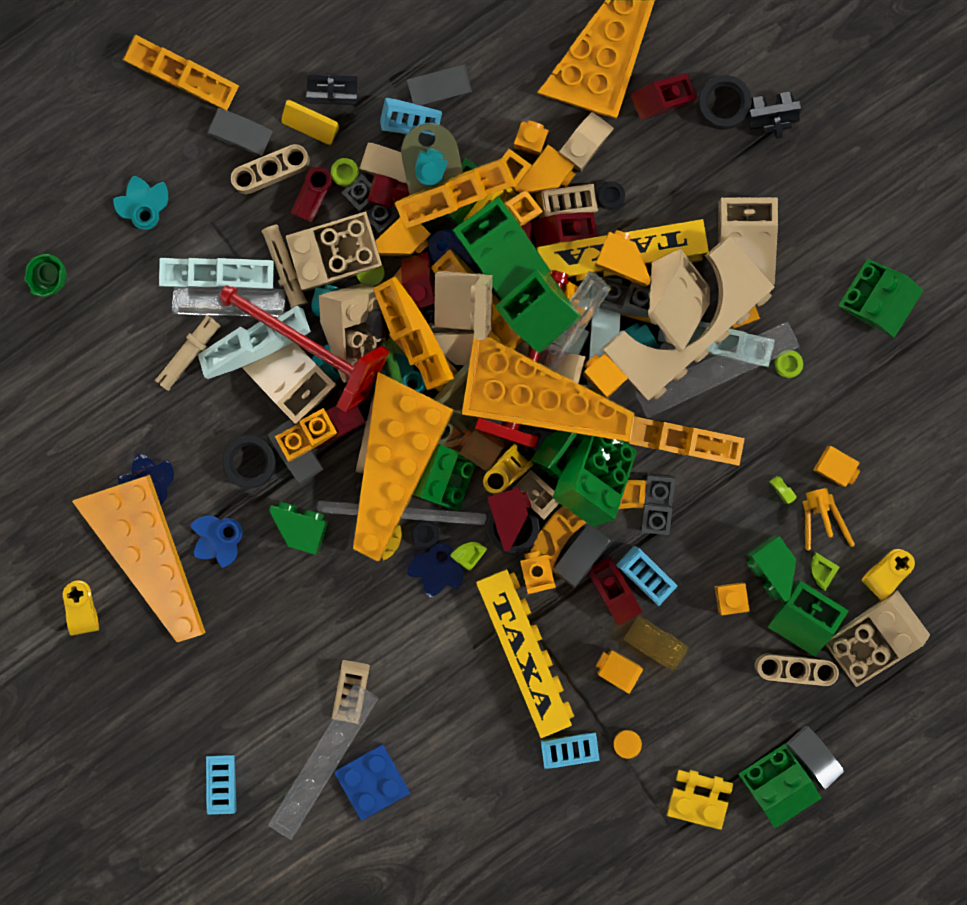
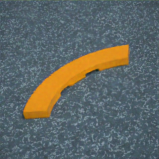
(565, 523)

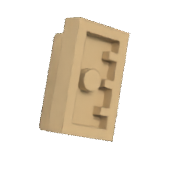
(464, 302)

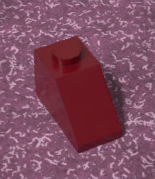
(663, 96)
(564, 228)
(419, 280)
(344, 422)
(509, 514)
(614, 591)

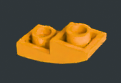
(306, 435)

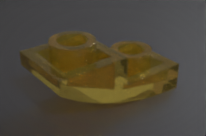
(656, 643)

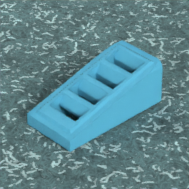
(402, 107)
(630, 558)
(571, 760)
(229, 808)

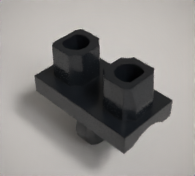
(331, 89)
(774, 117)

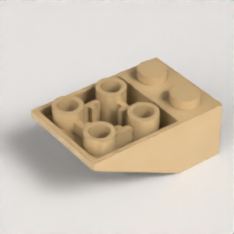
(753, 227)
(333, 251)
(677, 298)
(344, 323)
(291, 381)
(878, 638)

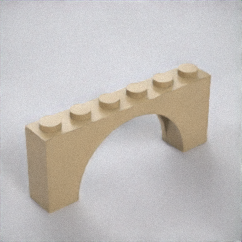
(740, 289)

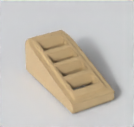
(543, 201)
(351, 668)

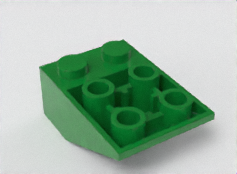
(499, 247)
(595, 479)

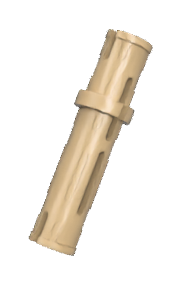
(284, 266)
(194, 344)

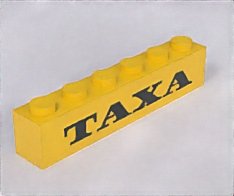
(580, 256)
(524, 654)

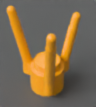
(820, 502)

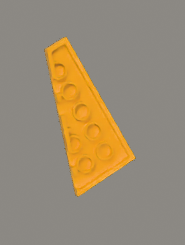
(601, 58)
(522, 391)
(399, 447)
(139, 539)

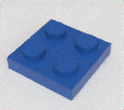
(372, 782)

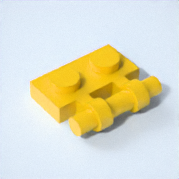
(696, 807)

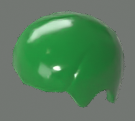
(45, 275)

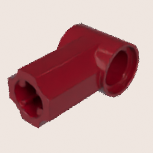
(386, 191)
(311, 197)

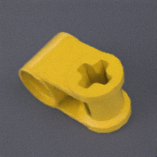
(507, 469)
(885, 577)
(80, 614)

